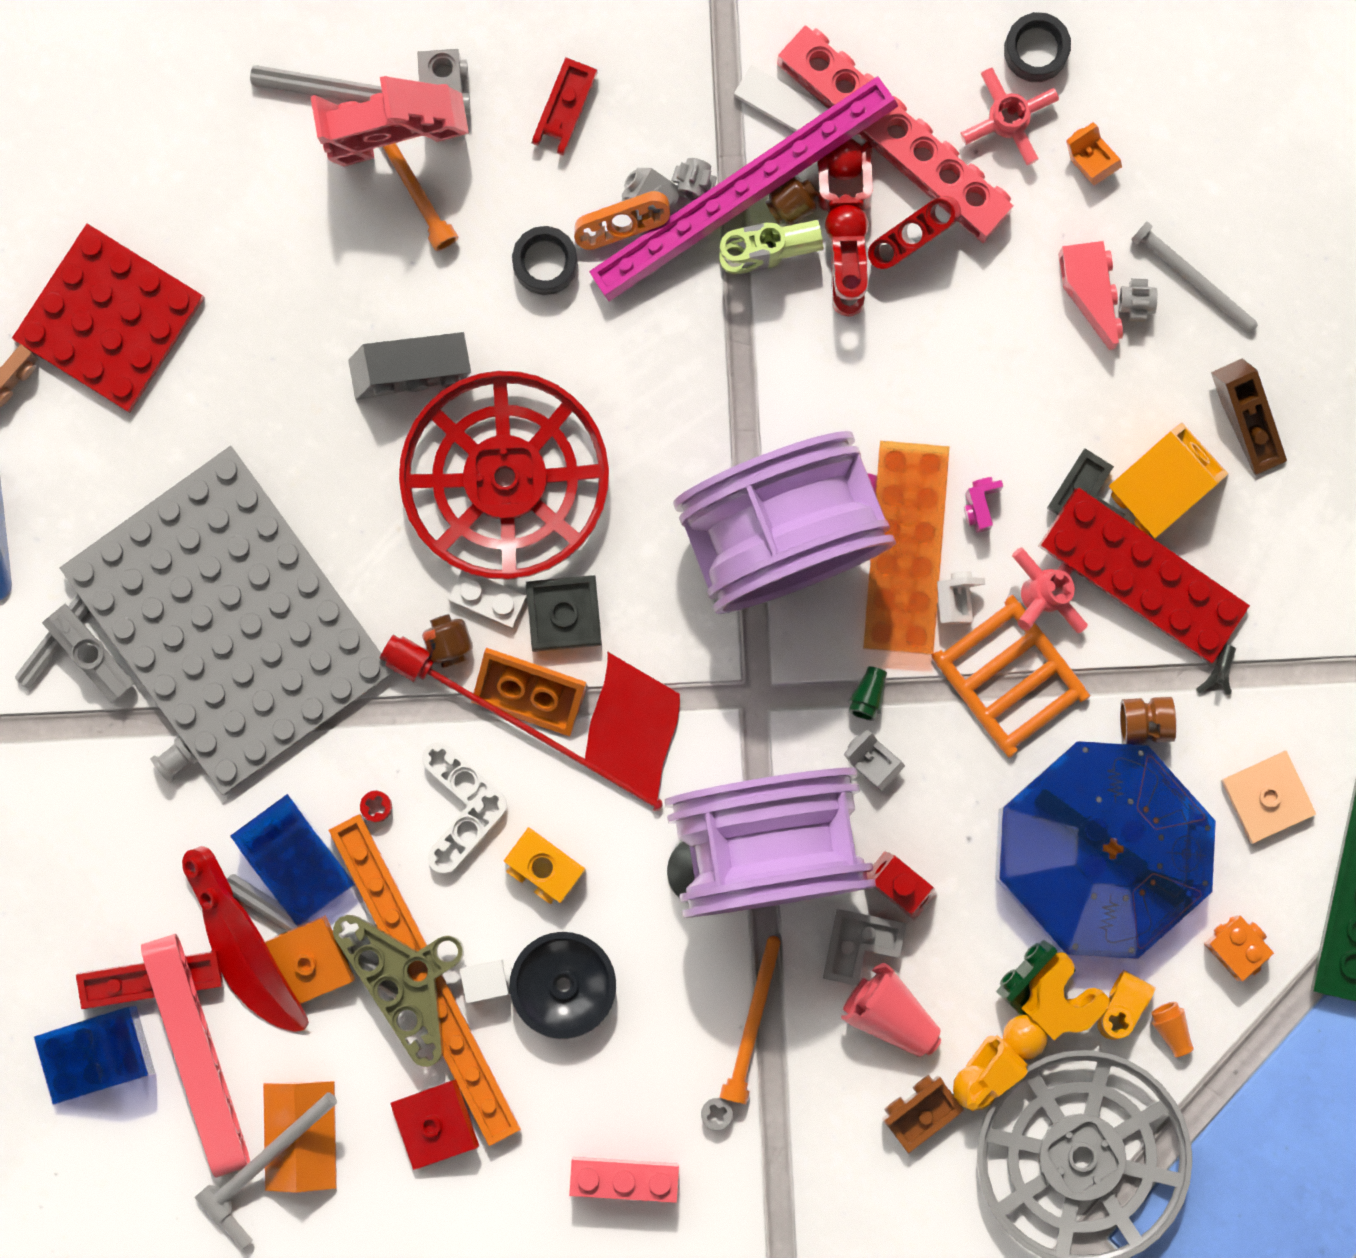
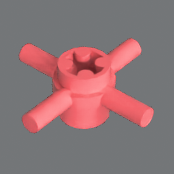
(1013, 104)
(1047, 592)

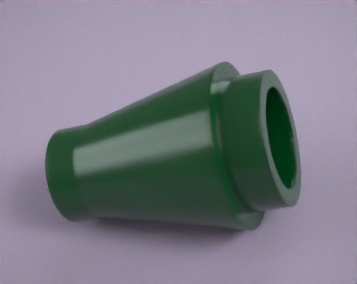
(868, 696)

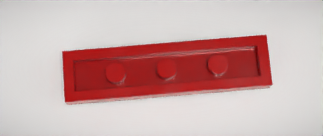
(132, 981)

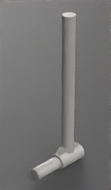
(216, 1199)

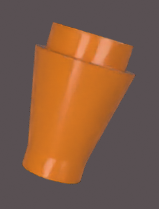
(1172, 1026)

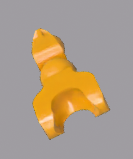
(1001, 1062)

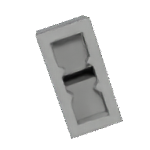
(430, 60)

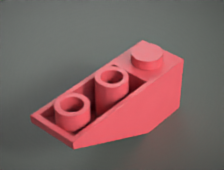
(1088, 284)

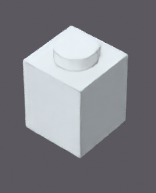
(486, 980)

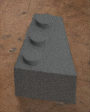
(409, 365)

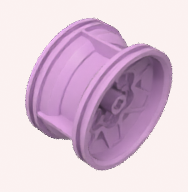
(784, 521)
(770, 841)

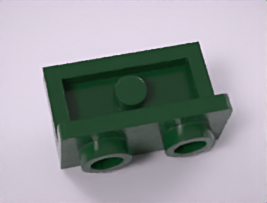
(1015, 983)

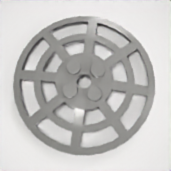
(1107, 1160)

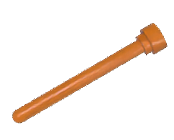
(440, 233)
(736, 1087)

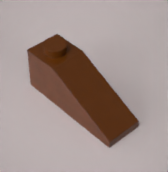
(1249, 414)

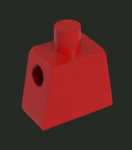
(901, 885)

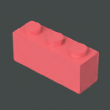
(624, 1179)

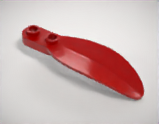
(240, 947)

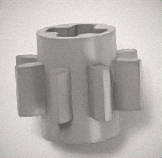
(693, 178)
(1138, 300)

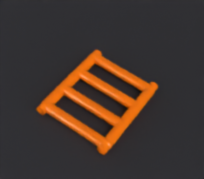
(988, 715)

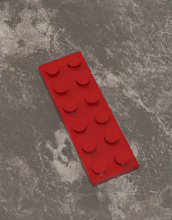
(1143, 575)

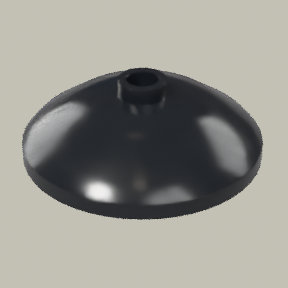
(536, 991)

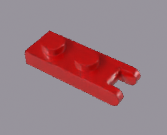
(565, 103)

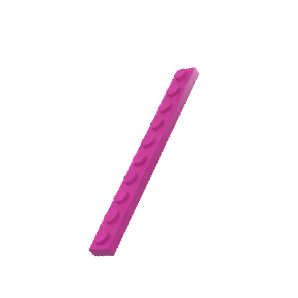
(744, 188)

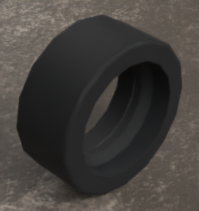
(1048, 23)
(551, 234)

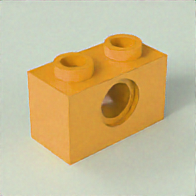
(532, 847)

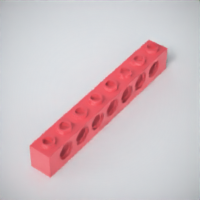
(978, 220)

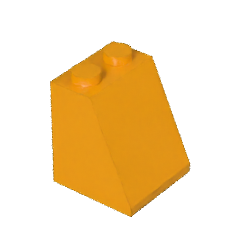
(1167, 480)

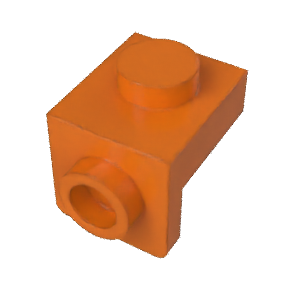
(1092, 154)

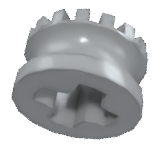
(705, 1111)

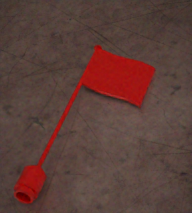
(626, 731)

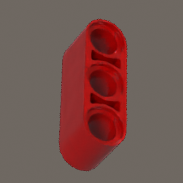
(898, 237)

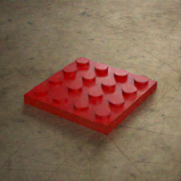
(108, 318)

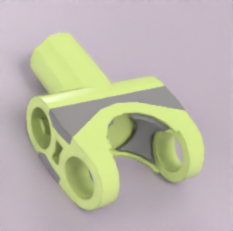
(756, 255)

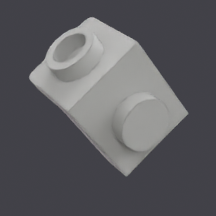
(647, 180)
(873, 760)

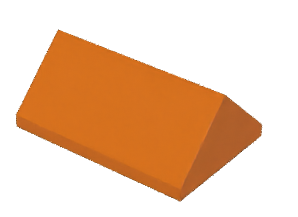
(530, 691)
(310, 1159)

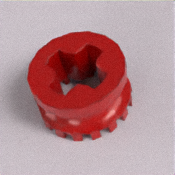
(386, 802)

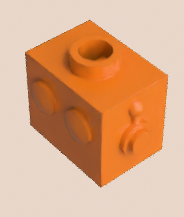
(1239, 947)

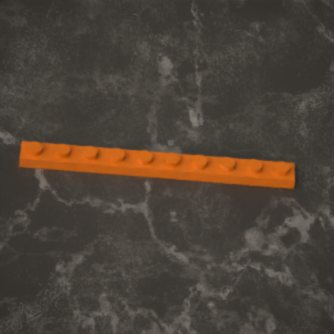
(395, 918)

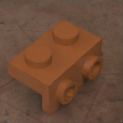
(921, 1113)

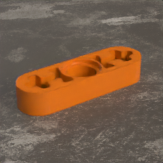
(615, 233)

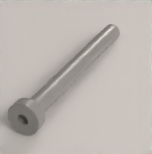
(1194, 277)

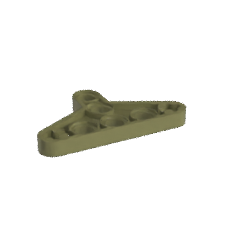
(412, 995)

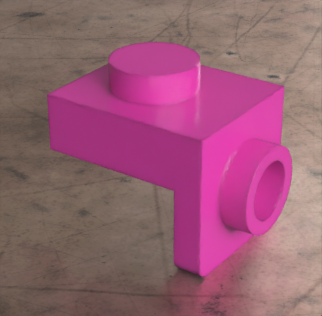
(977, 508)

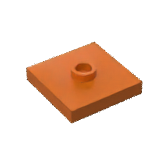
(311, 959)

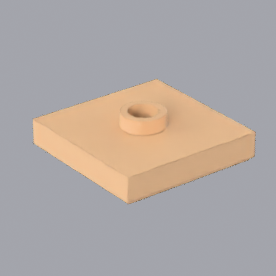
(1268, 797)

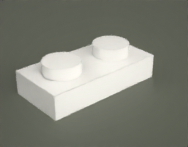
(487, 598)

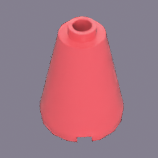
(891, 1013)

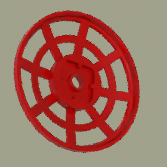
(498, 453)

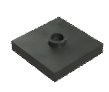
(563, 613)

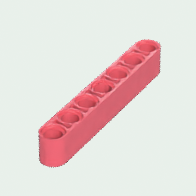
(195, 1055)

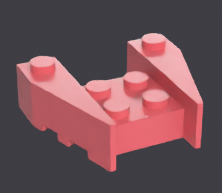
(397, 114)

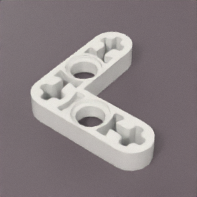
(472, 798)

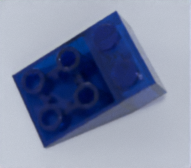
(292, 859)
(94, 1054)

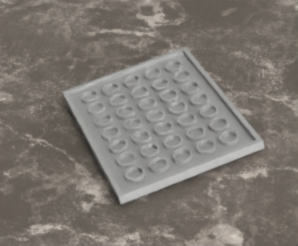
(226, 620)

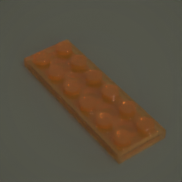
(905, 577)

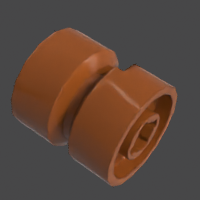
(1148, 720)

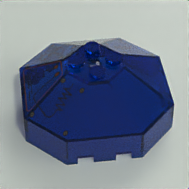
(1056, 860)

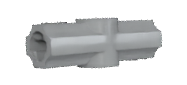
(71, 634)

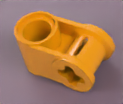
(1128, 1000)

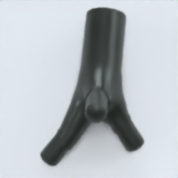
(1221, 671)

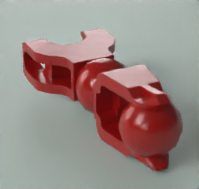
(847, 222)

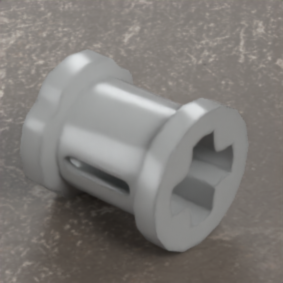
(173, 759)

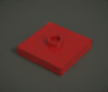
(434, 1124)

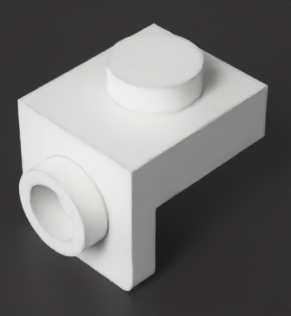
(955, 597)

